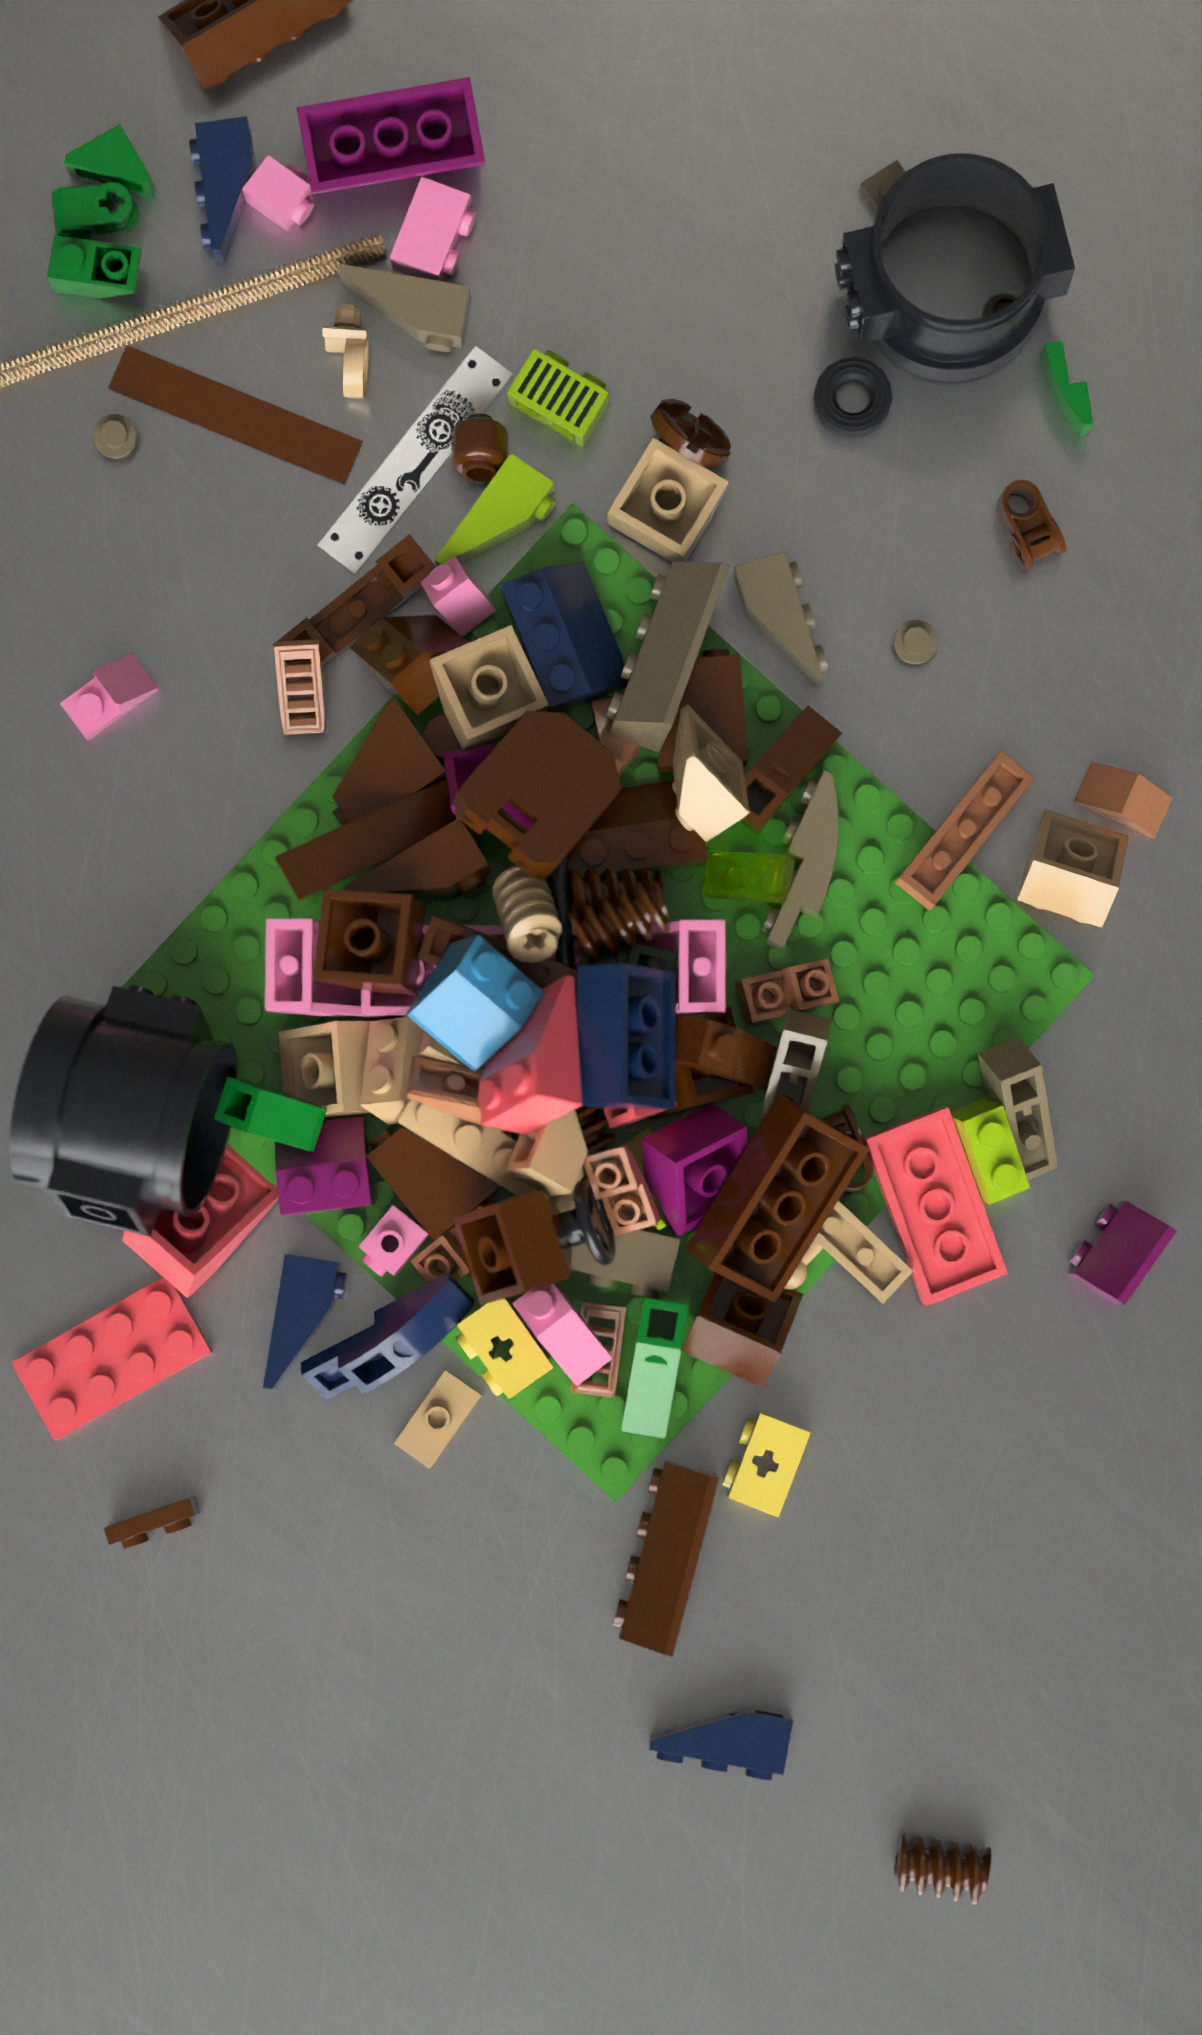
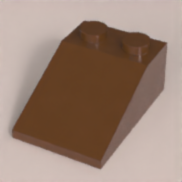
(432, 868)

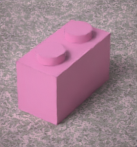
(433, 231)

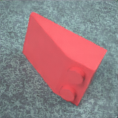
(538, 1069)
(196, 1246)

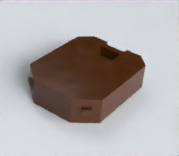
(551, 776)

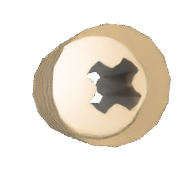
(527, 915)

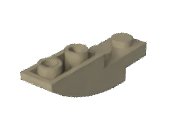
(814, 846)

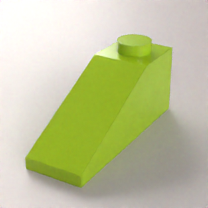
(502, 511)

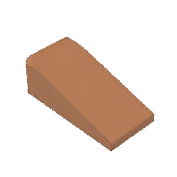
(446, 1088)

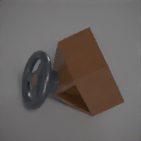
(530, 1242)

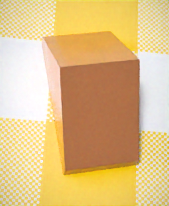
(1123, 798)

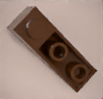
(786, 766)

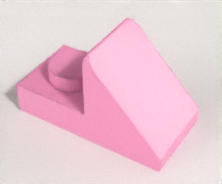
(109, 695)

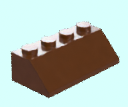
(229, 34)
(639, 833)
(776, 1199)
(667, 1558)

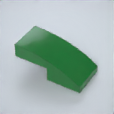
(1070, 398)

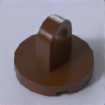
(690, 436)

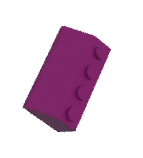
(390, 135)

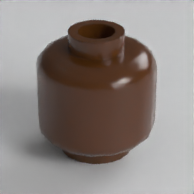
(479, 447)

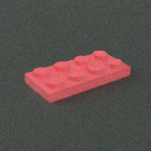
(935, 1205)
(111, 1357)

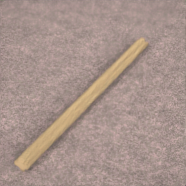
(191, 309)

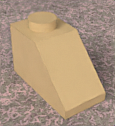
(550, 1156)

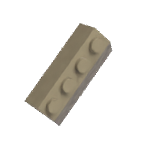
(667, 652)

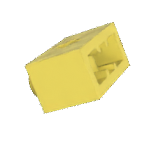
(528, 1358)
(771, 1489)

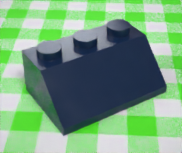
(565, 635)
(626, 1036)

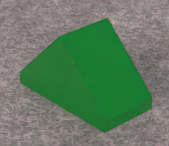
(110, 159)

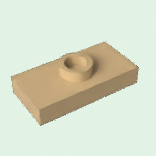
(437, 1419)

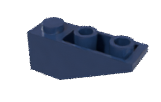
(226, 164)
(738, 1738)

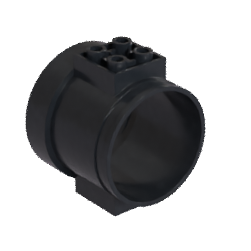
(937, 345)
(122, 1108)

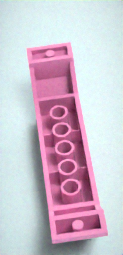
(293, 990)

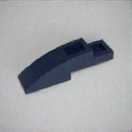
(397, 1339)

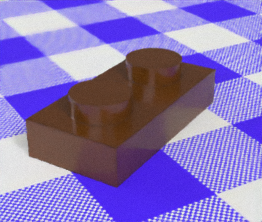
(135, 1529)

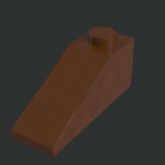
(723, 1051)

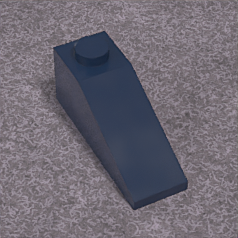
(303, 1304)

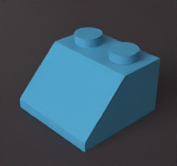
(474, 1001)

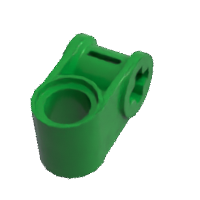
(86, 210)

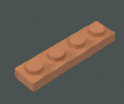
(965, 830)

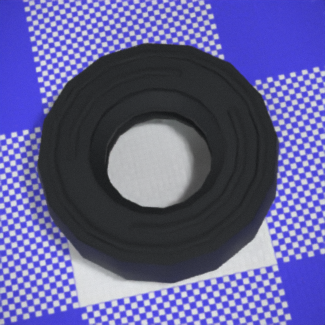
(860, 371)

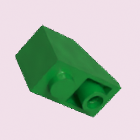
(93, 268)
(270, 1113)

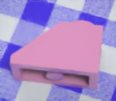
(562, 1331)

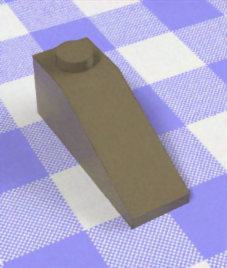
(421, 306)
(796, 1060)
(1017, 1082)

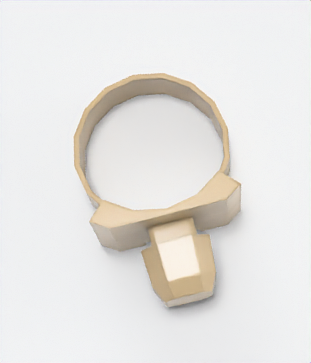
(352, 341)

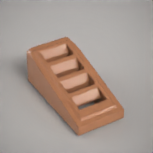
(300, 714)
(609, 1312)

